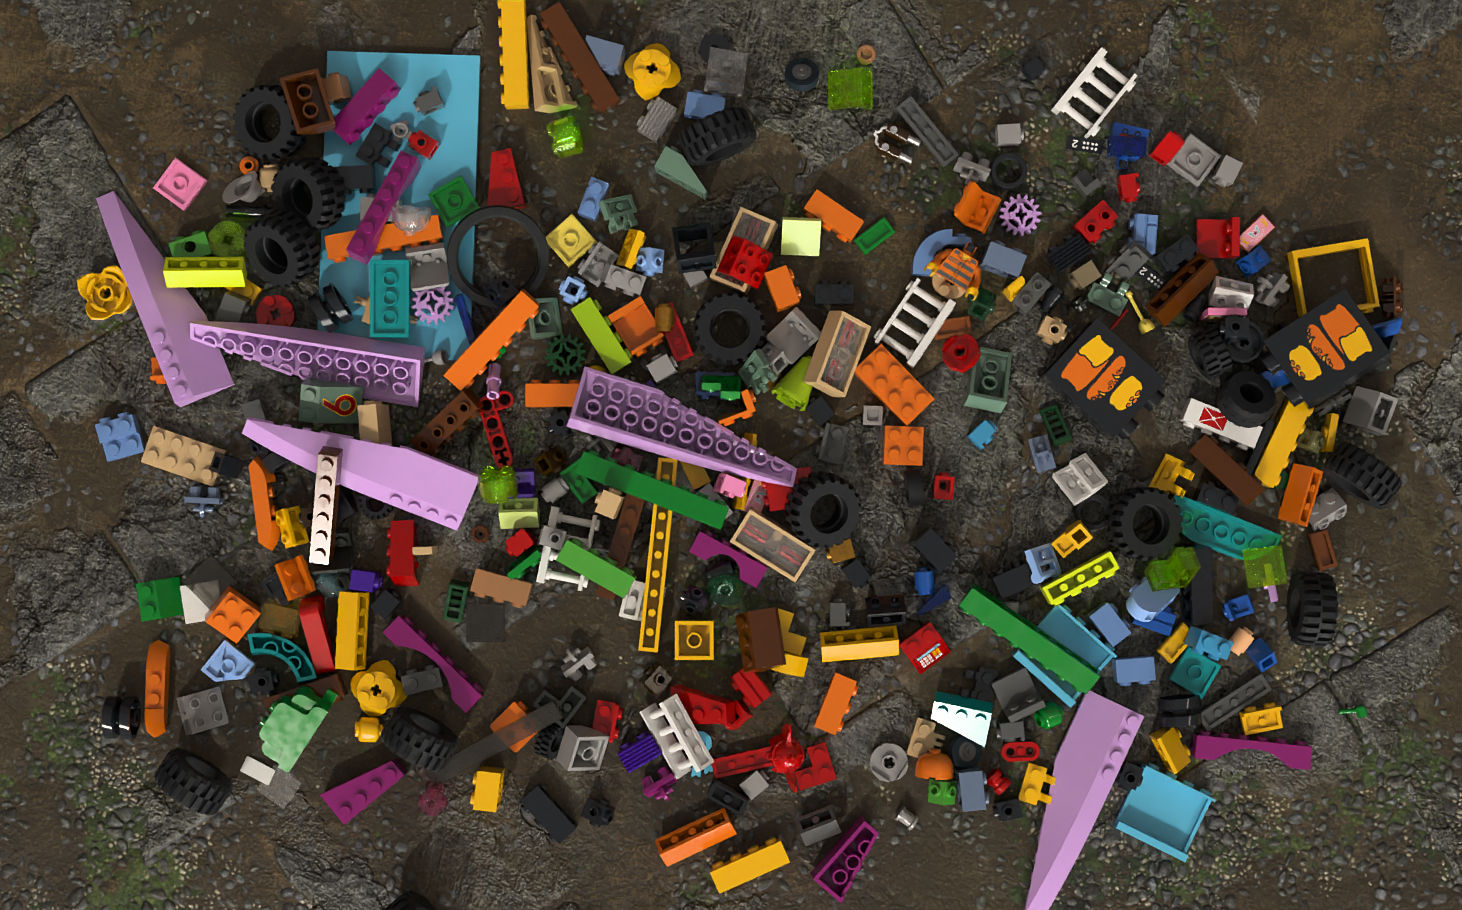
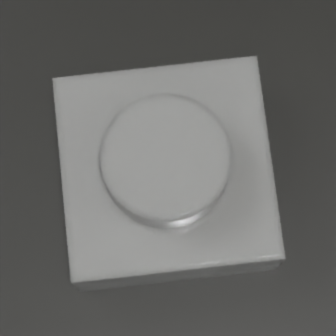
(872, 415)

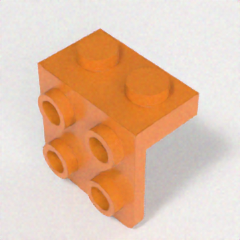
(976, 207)
(745, 412)
(512, 713)

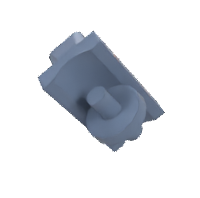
(1041, 453)
(213, 497)

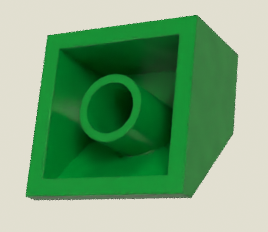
(160, 599)

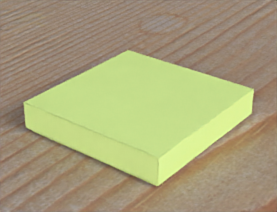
(800, 236)

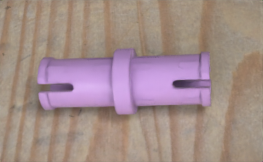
(493, 381)

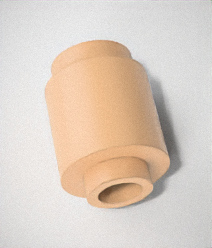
(1242, 639)

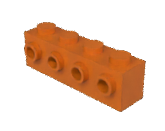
(695, 837)

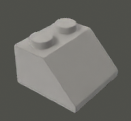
(582, 748)

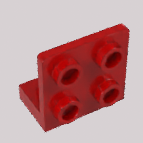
(1218, 237)
(745, 261)

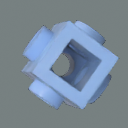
(650, 261)
(570, 283)

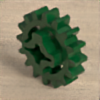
(557, 355)

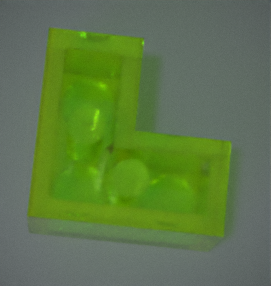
(1175, 571)

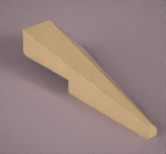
(548, 86)

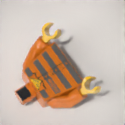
(958, 268)

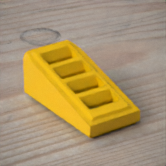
(1014, 288)

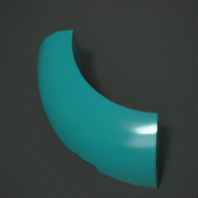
(286, 650)

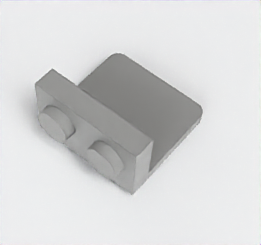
(428, 266)
(794, 335)

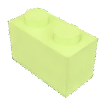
(519, 513)

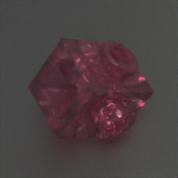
(627, 456)
(437, 796)

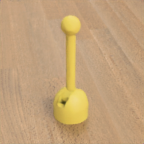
(1144, 325)

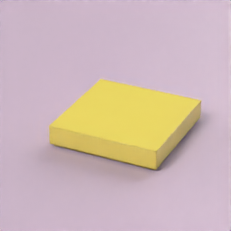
(570, 240)

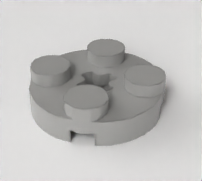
(899, 759)

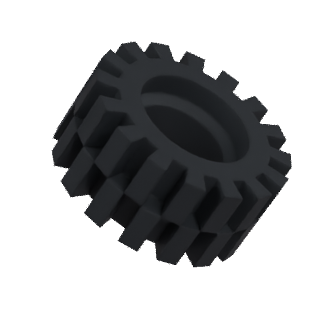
(372, 513)
(549, 741)

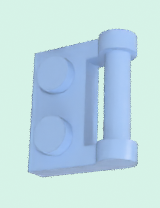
(1041, 556)

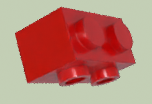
(1095, 222)

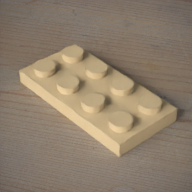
(181, 455)

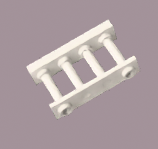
(1088, 76)
(933, 323)
(549, 554)
(685, 731)

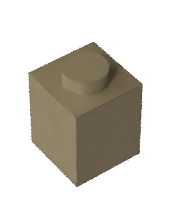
(1084, 275)

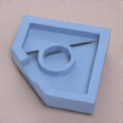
(228, 663)

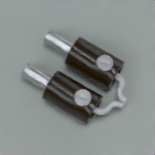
(891, 150)

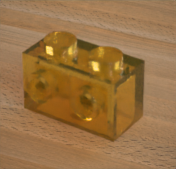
(280, 620)

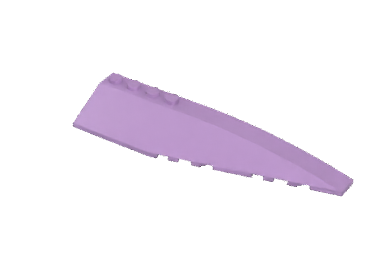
(166, 312)
(384, 368)
(661, 425)
(378, 470)
(1083, 775)

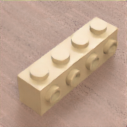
(610, 502)

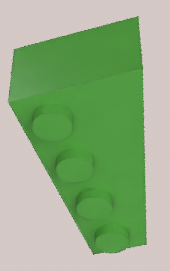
(596, 567)

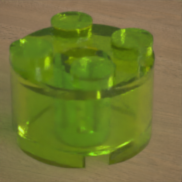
(566, 137)
(220, 236)
(497, 484)

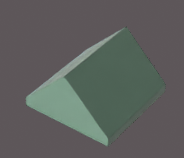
(547, 321)

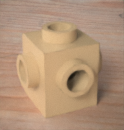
(1044, 330)

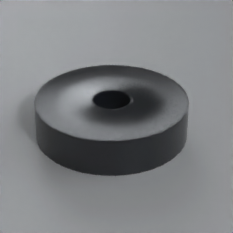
(712, 40)

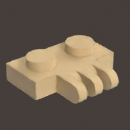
(923, 738)

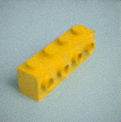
(352, 630)
(859, 643)
(749, 865)

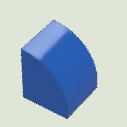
(1261, 655)

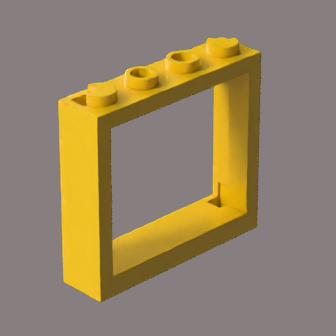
(1366, 268)

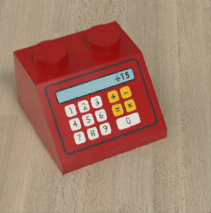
(924, 647)

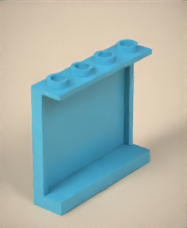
(1076, 637)
(1163, 811)

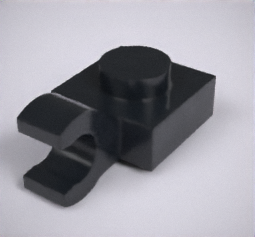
(274, 589)

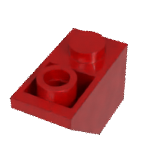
(1167, 148)

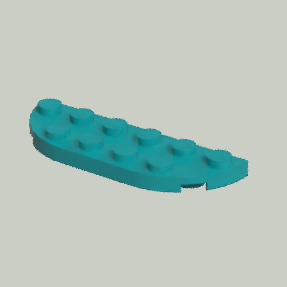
(1220, 530)

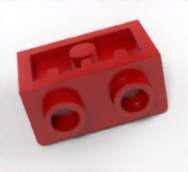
(606, 718)

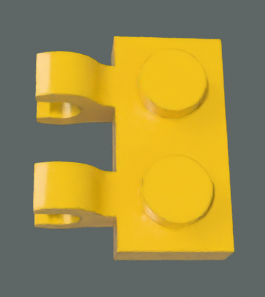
(1168, 473)
(1032, 784)

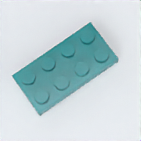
(390, 298)

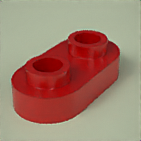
(1019, 751)

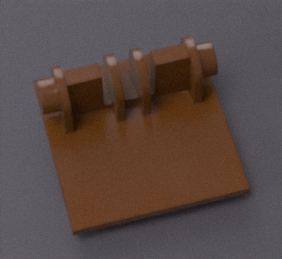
(1397, 288)

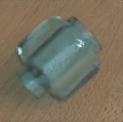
(327, 584)

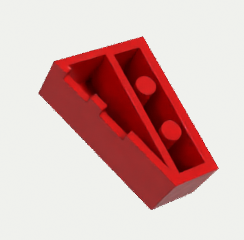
(504, 181)
(402, 560)
(704, 707)

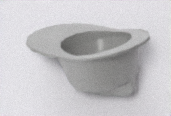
(243, 188)

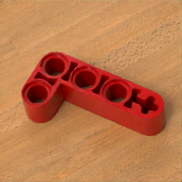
(499, 431)
(316, 632)

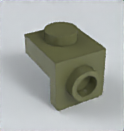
(1311, 440)

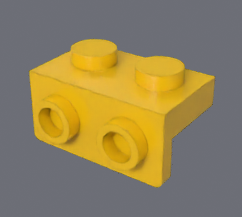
(291, 530)
(1261, 719)

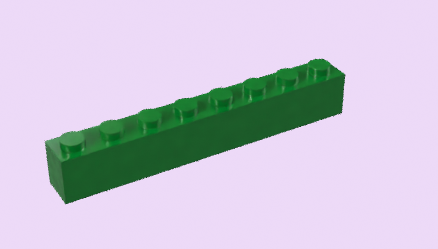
(652, 490)
(1029, 638)

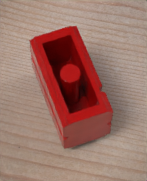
(520, 542)
(751, 686)

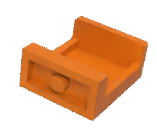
(636, 327)

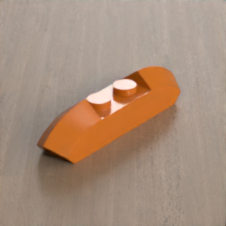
(265, 512)
(157, 688)

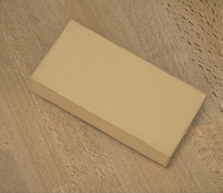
(425, 550)

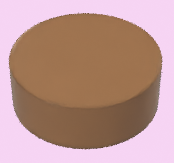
(866, 54)

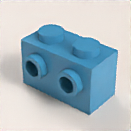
(1206, 642)

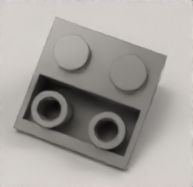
(1370, 410)

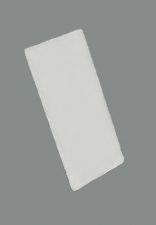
(257, 770)

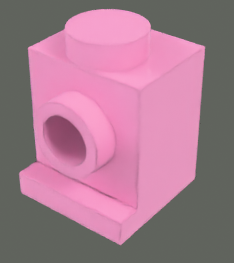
(729, 486)

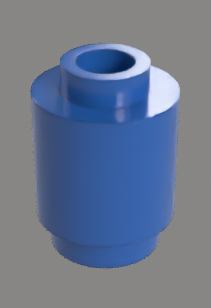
(924, 581)

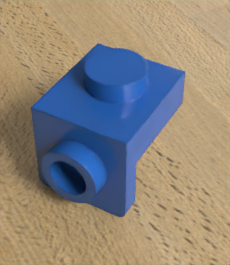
(1253, 261)
(1238, 607)

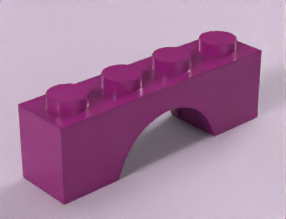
(706, 546)

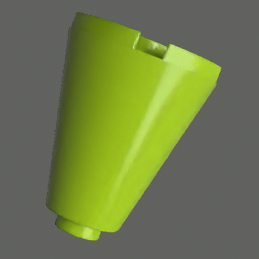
(792, 389)

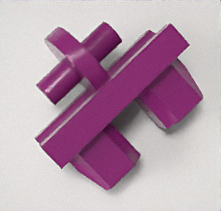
(652, 788)

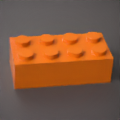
(893, 385)

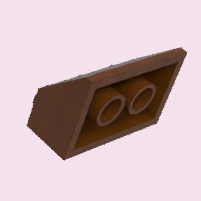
(308, 102)
(760, 640)

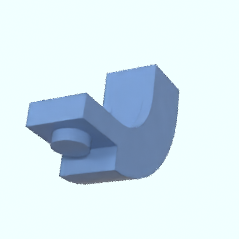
(931, 245)

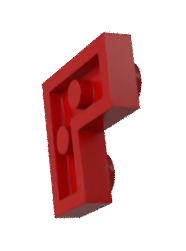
(821, 768)

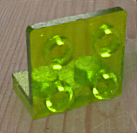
(850, 89)
(1264, 566)

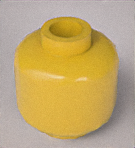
(368, 729)

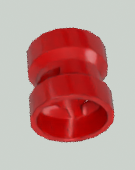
(997, 781)

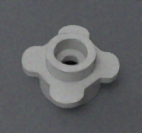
(397, 127)

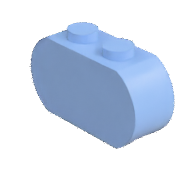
(1145, 604)

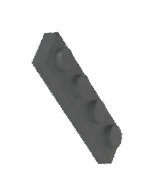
(927, 131)
(1234, 701)

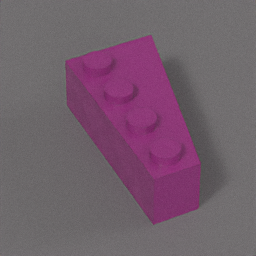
(357, 793)
(845, 859)

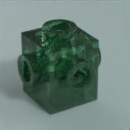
(982, 304)

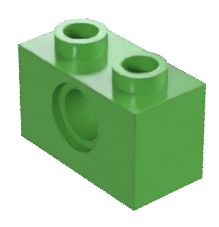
(180, 246)

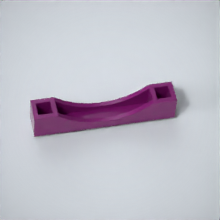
(369, 231)
(404, 634)
(1210, 747)

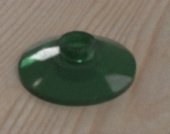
(725, 589)

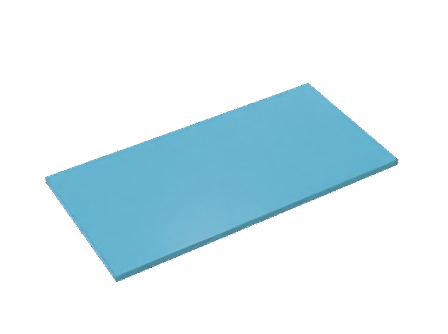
(457, 133)

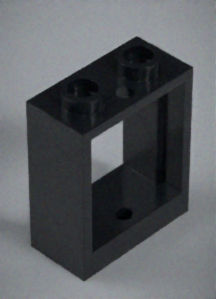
(705, 259)

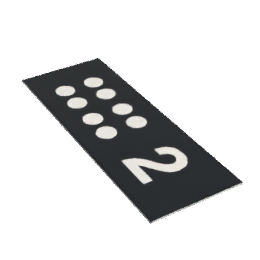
(1084, 145)
(1151, 277)

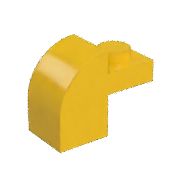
(1073, 537)
(795, 665)

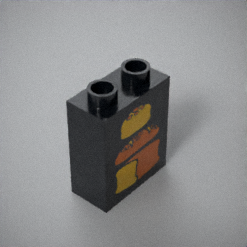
(1324, 351)
(1104, 380)

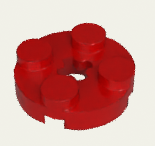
(270, 304)
(968, 359)

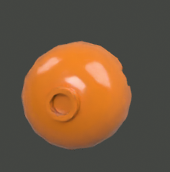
(934, 765)

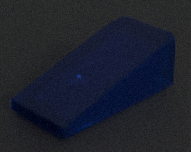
(1126, 146)
(940, 596)

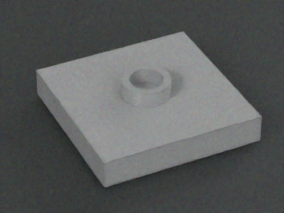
(1194, 160)

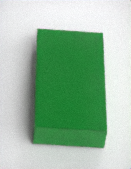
(874, 236)

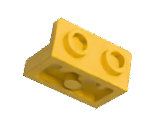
(628, 255)

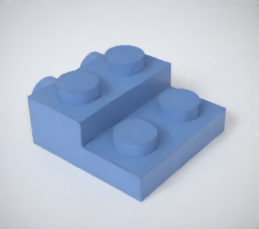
(120, 436)

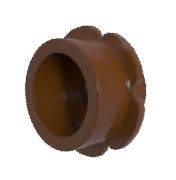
(485, 533)

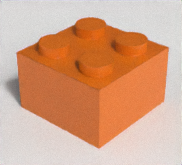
(782, 288)
(902, 445)
(232, 614)

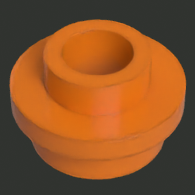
(255, 165)

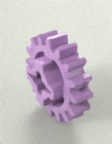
(1020, 224)
(440, 302)

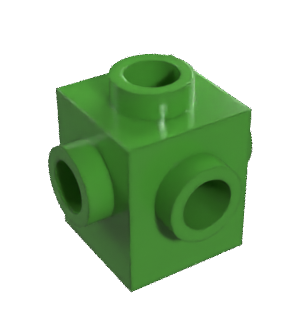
(942, 792)

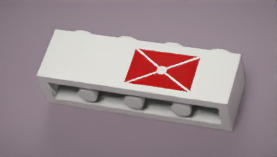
(1213, 422)

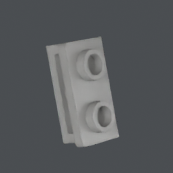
(593, 267)
(1326, 509)

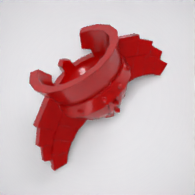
(786, 755)

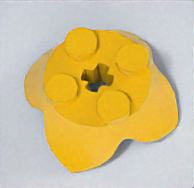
(650, 85)
(93, 288)
(381, 674)

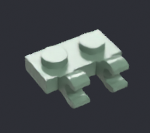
(619, 207)
(1107, 299)
(757, 367)

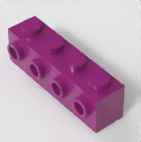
(365, 106)

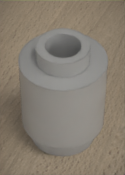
(554, 489)

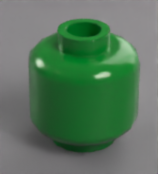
(1049, 716)

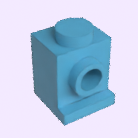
(982, 434)

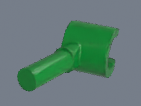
(1360, 710)

